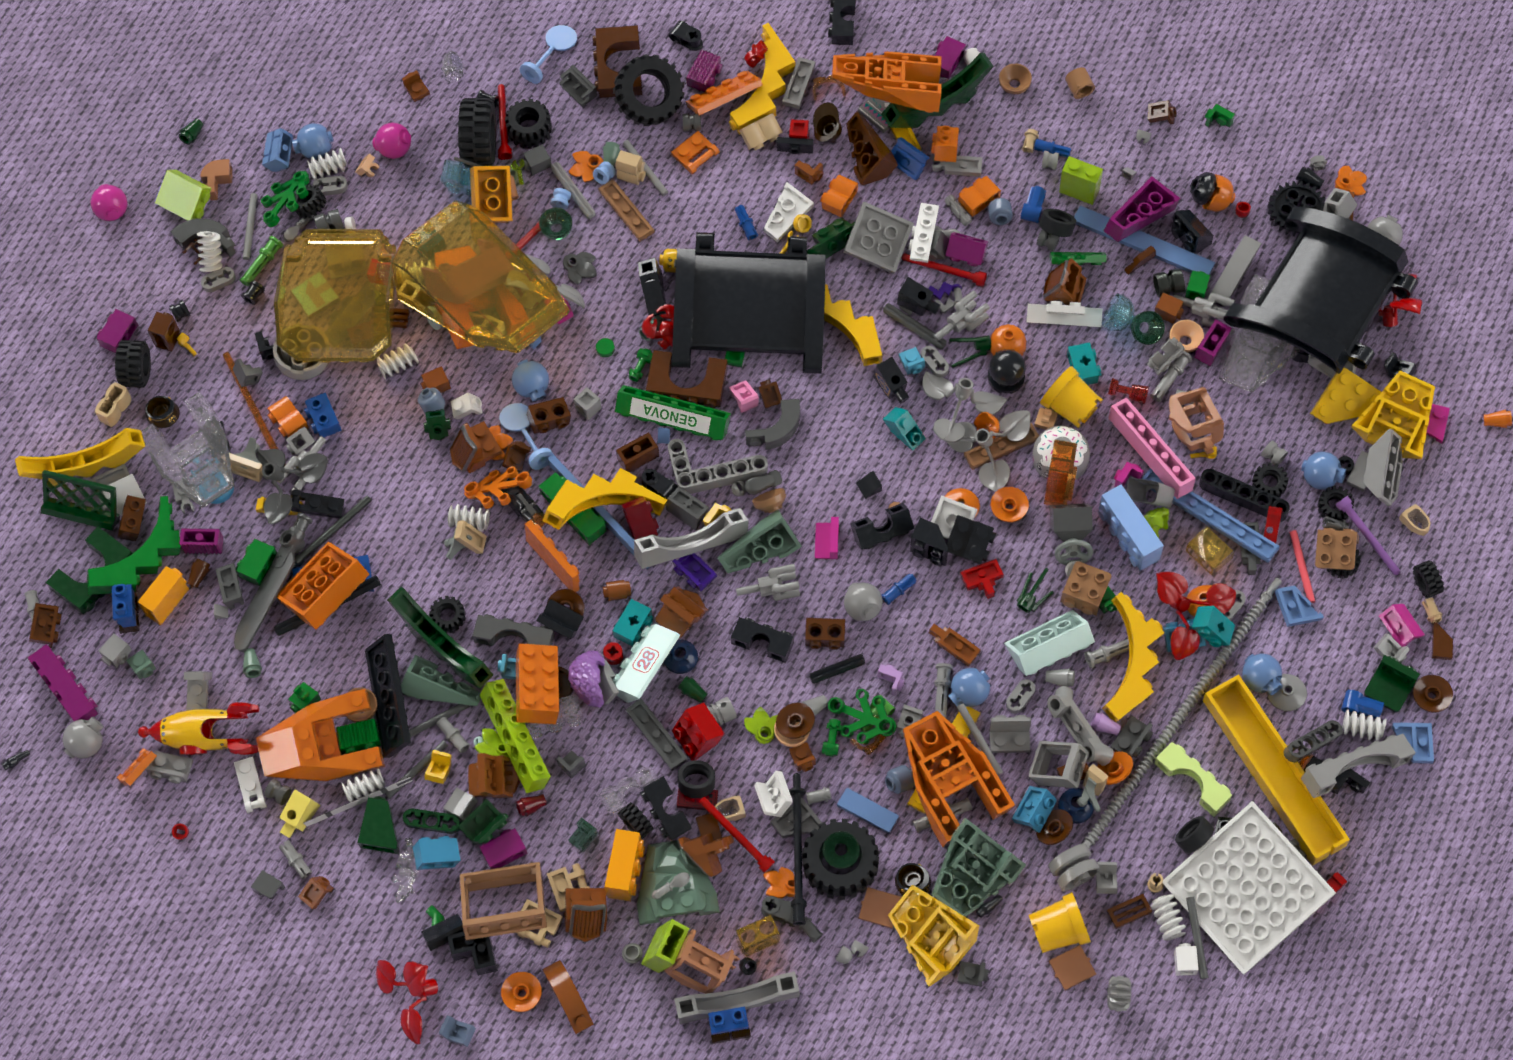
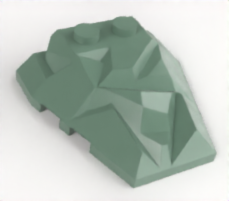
(661, 865)
(974, 869)

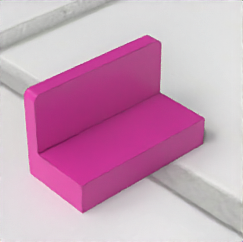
(827, 539)
(1401, 624)

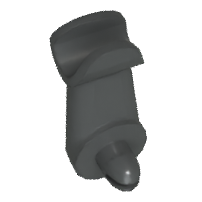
(760, 483)

